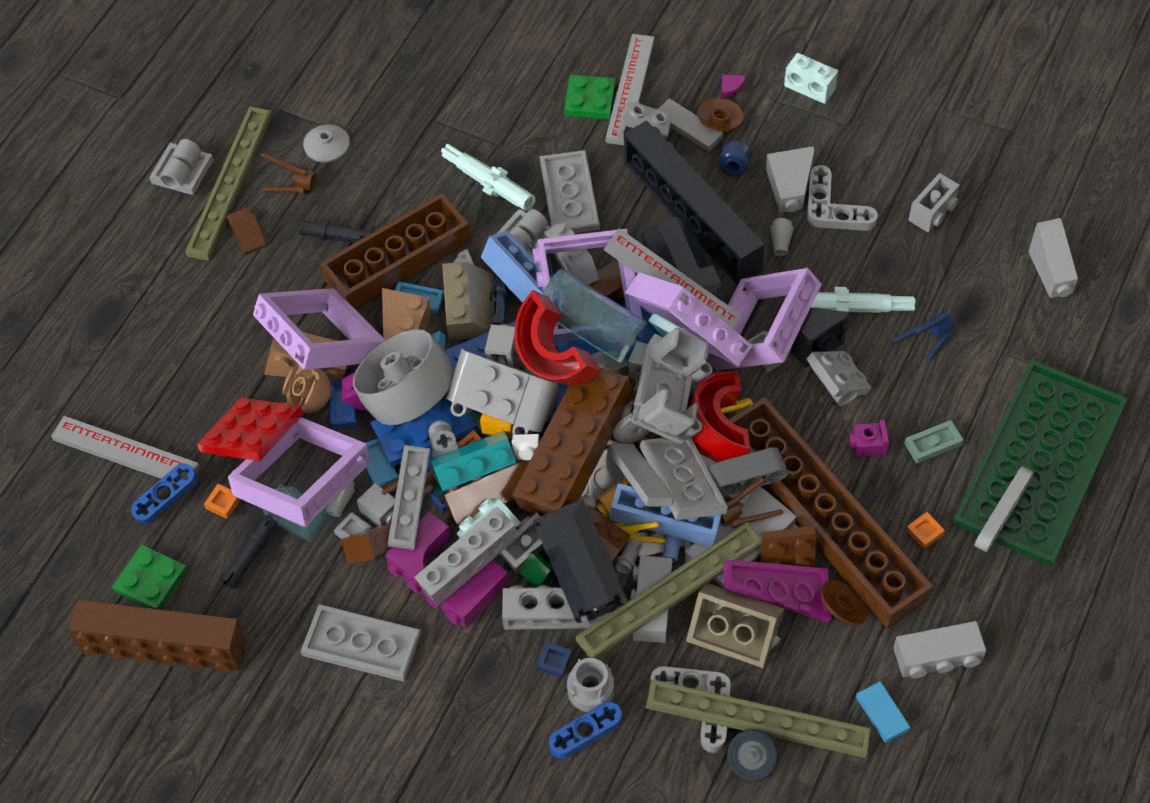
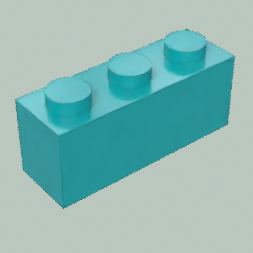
(473, 460)

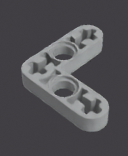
(829, 211)
(706, 682)

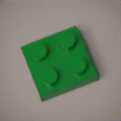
(589, 97)
(149, 578)

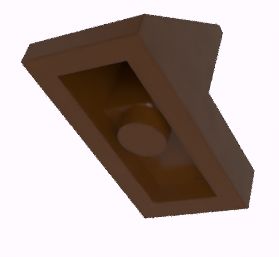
(246, 230)
(366, 544)

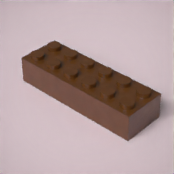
(396, 251)
(573, 443)
(158, 636)

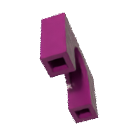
(471, 597)

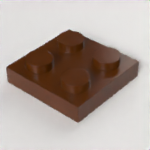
(789, 546)

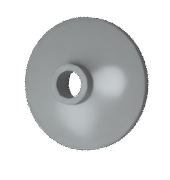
(326, 143)

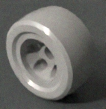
(403, 377)

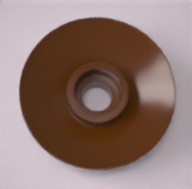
(720, 114)
(844, 602)

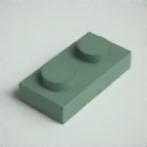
(933, 441)

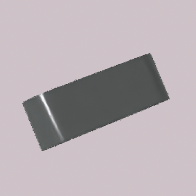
(742, 471)

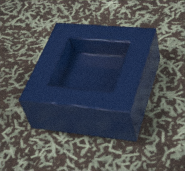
(554, 660)

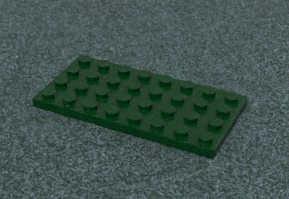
(1058, 432)

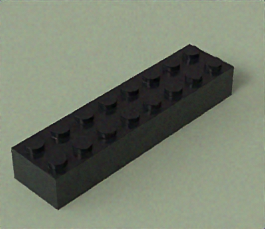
(691, 198)

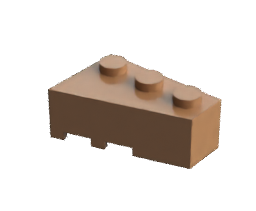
(404, 312)
(281, 362)

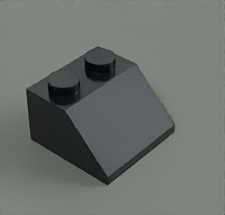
(820, 332)

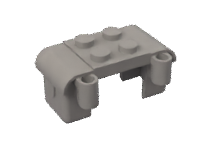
(666, 382)
(501, 393)

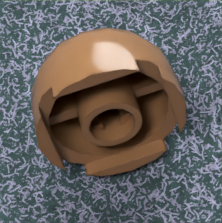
(308, 389)

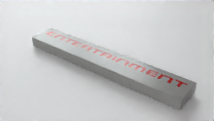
(631, 82)
(643, 260)
(118, 448)

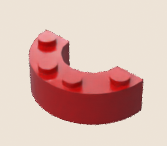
(536, 344)
(718, 435)

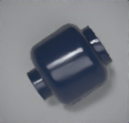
(735, 158)

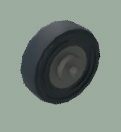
(752, 755)

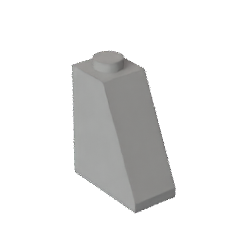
(790, 177)
(1053, 258)

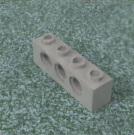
(467, 556)
(543, 615)

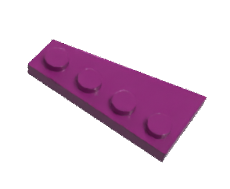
(780, 585)

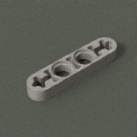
(1004, 509)

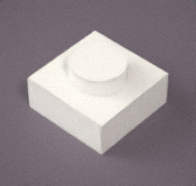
(525, 445)

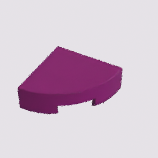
(731, 84)

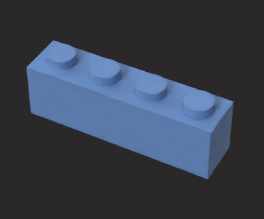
(512, 264)
(630, 509)

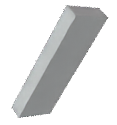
(690, 127)

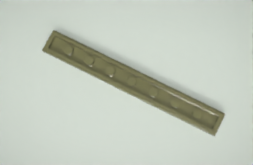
(228, 184)
(667, 592)
(756, 716)

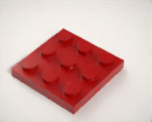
(250, 429)

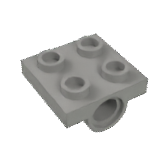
(181, 167)
(527, 227)
(839, 375)

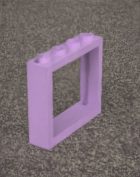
(572, 243)
(801, 291)
(272, 312)
(691, 315)
(321, 493)

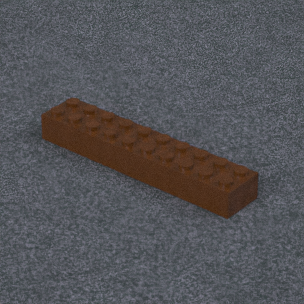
(843, 528)

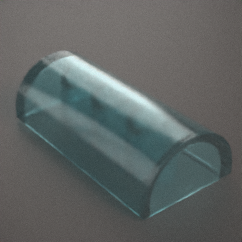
(594, 316)

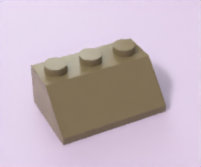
(467, 300)
(727, 619)

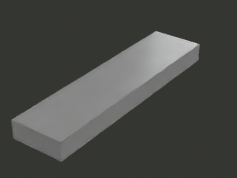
(640, 475)
(409, 497)

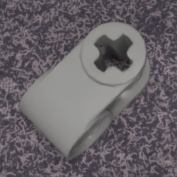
(439, 444)

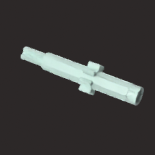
(492, 178)
(862, 302)

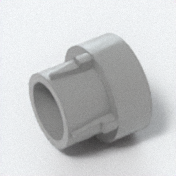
(590, 671)

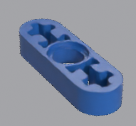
(144, 500)
(564, 733)

